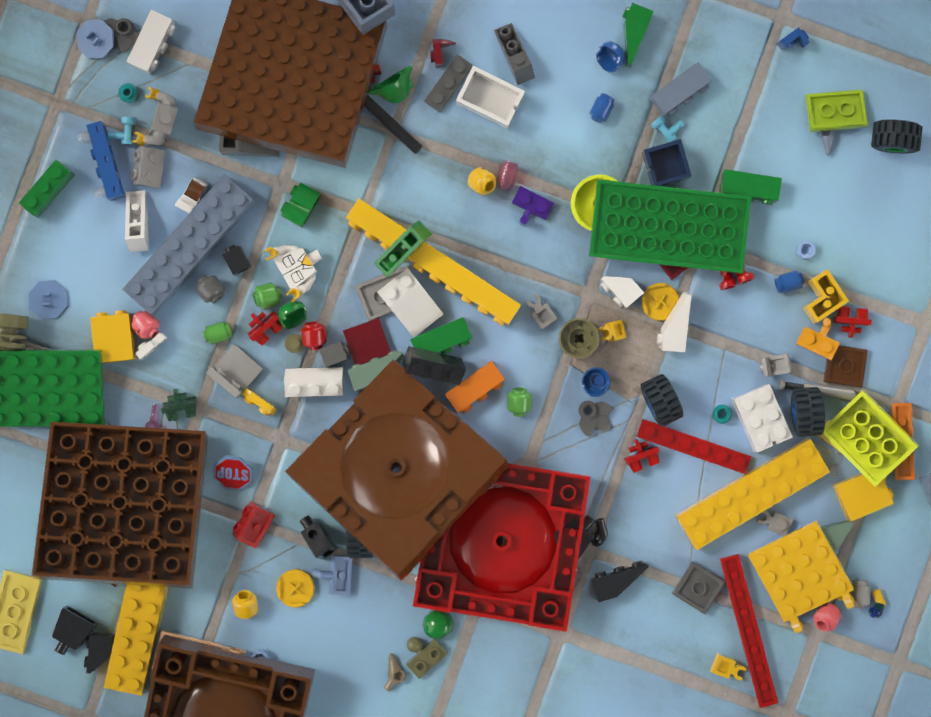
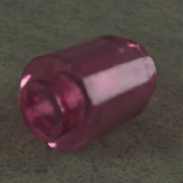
(507, 175)

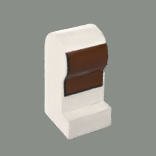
(192, 195)

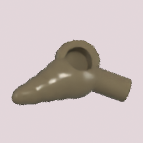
(395, 673)

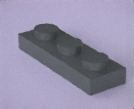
(448, 83)

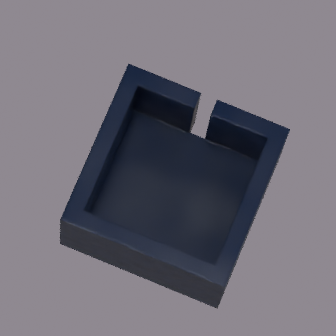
(666, 163)

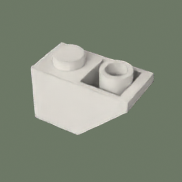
(623, 289)

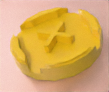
(659, 301)
(295, 588)

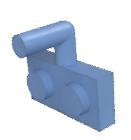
(339, 575)

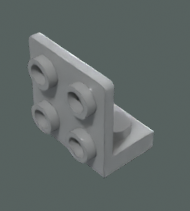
(235, 371)

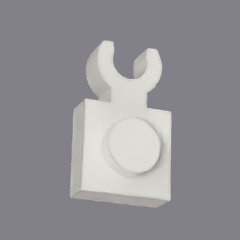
(147, 348)

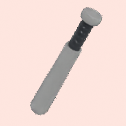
(828, 391)

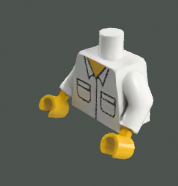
(295, 267)

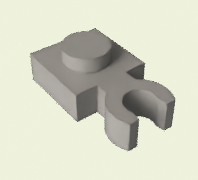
(543, 314)
(777, 523)

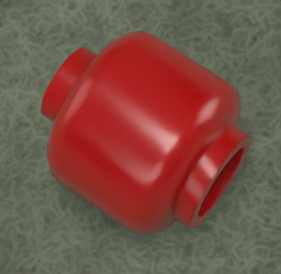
(313, 335)

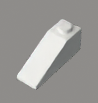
(136, 221)
(675, 328)

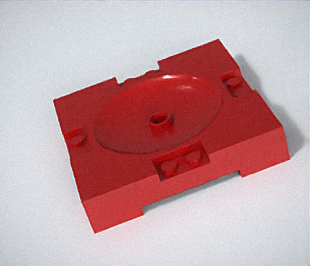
(515, 581)

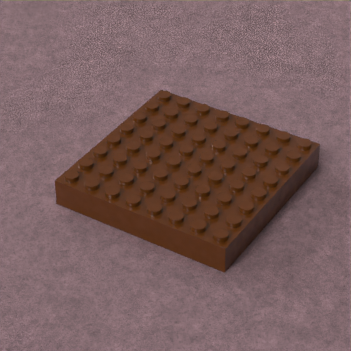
(290, 78)
(120, 505)

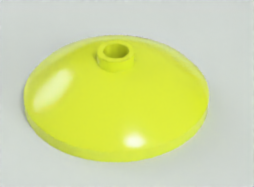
(584, 198)

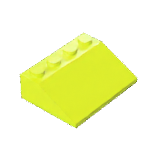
(869, 438)

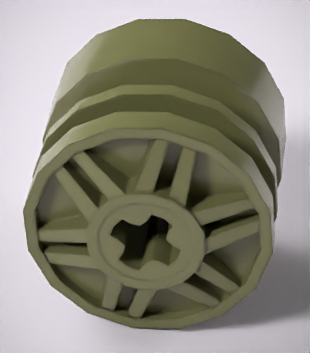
(9, 330)
(567, 339)

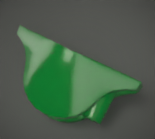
(395, 87)

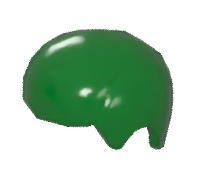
(292, 314)
(438, 624)

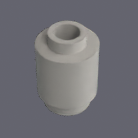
(861, 593)

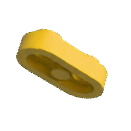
(252, 398)

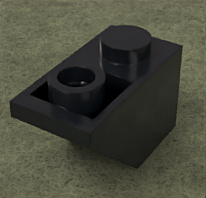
(99, 650)

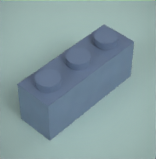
(681, 90)

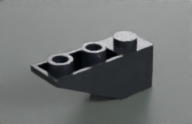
(614, 583)

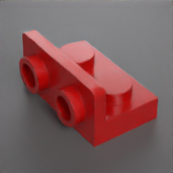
(252, 525)

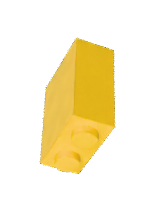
(113, 336)
(861, 497)

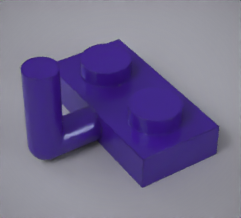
(532, 204)

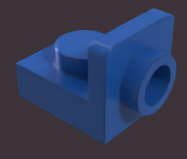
(790, 40)

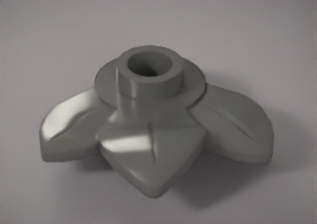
(121, 39)
(596, 419)

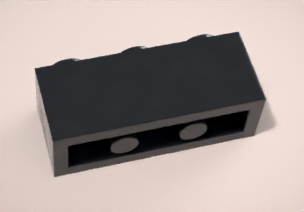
(434, 365)

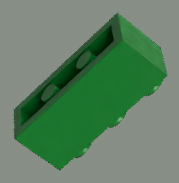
(749, 184)
(46, 188)
(444, 337)

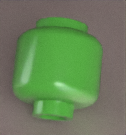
(267, 295)
(519, 401)

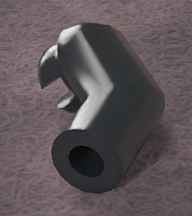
(601, 532)

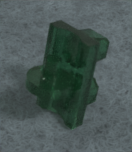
(179, 402)

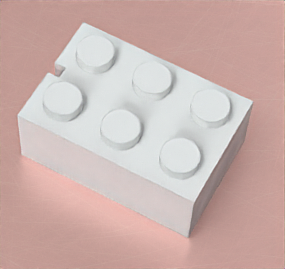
(490, 97)
(761, 418)

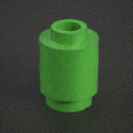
(217, 333)

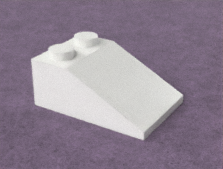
(410, 302)

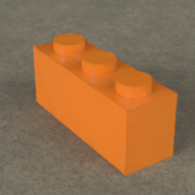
(475, 387)

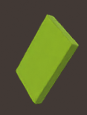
(836, 110)

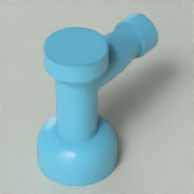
(668, 133)
(125, 136)

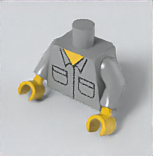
(162, 120)

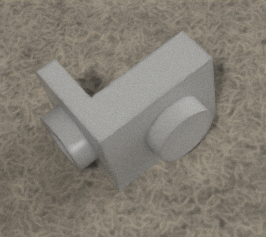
(776, 365)

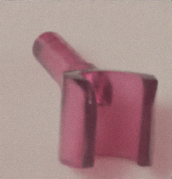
(153, 417)

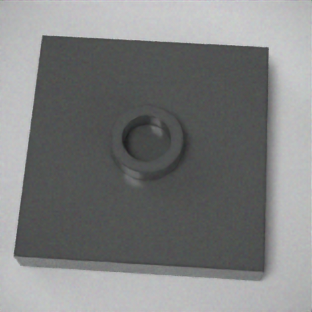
(698, 587)

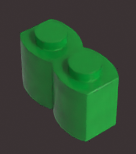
(300, 205)

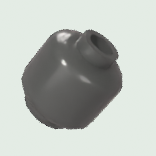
(210, 289)

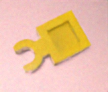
(613, 331)
(726, 666)

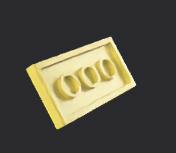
(17, 609)

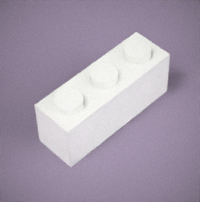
(151, 42)
(314, 382)

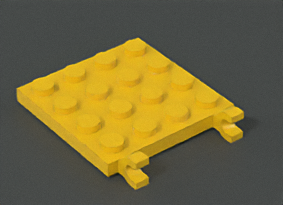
(801, 573)

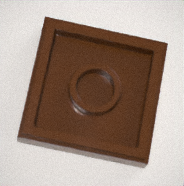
(846, 367)

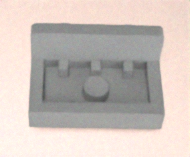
(148, 167)

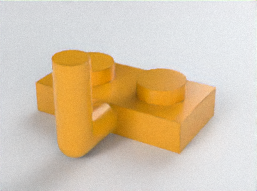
(818, 342)

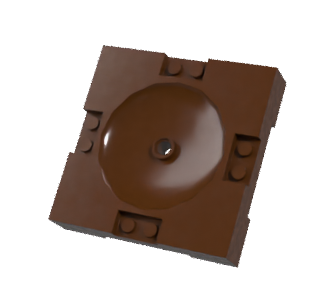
(404, 511)
(210, 682)

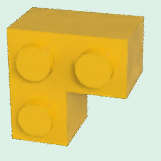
(828, 299)

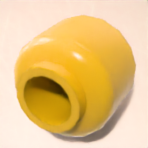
(482, 181)
(245, 604)

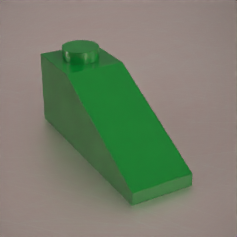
(635, 25)
(403, 248)

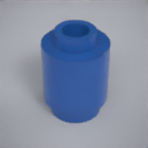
(602, 108)
(789, 282)

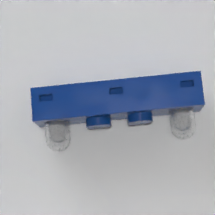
(104, 156)

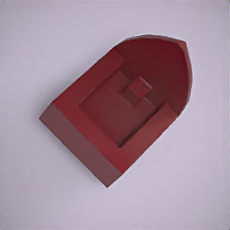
(436, 55)

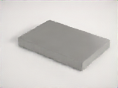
(371, 301)

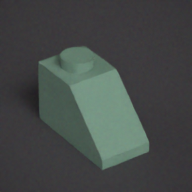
(837, 532)

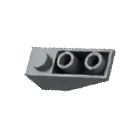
(514, 54)
(238, 148)

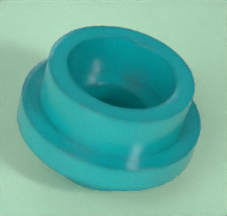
(128, 99)
(728, 414)

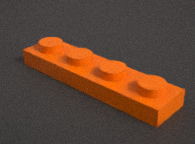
(903, 416)

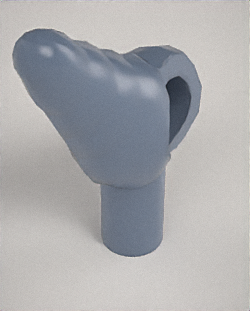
(828, 140)

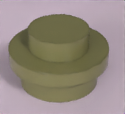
(294, 343)

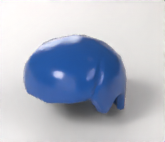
(610, 56)
(596, 381)

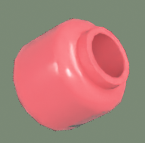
(145, 325)
(827, 617)

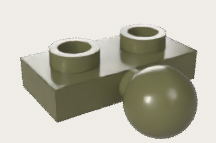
(425, 657)

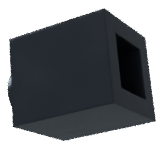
(236, 259)

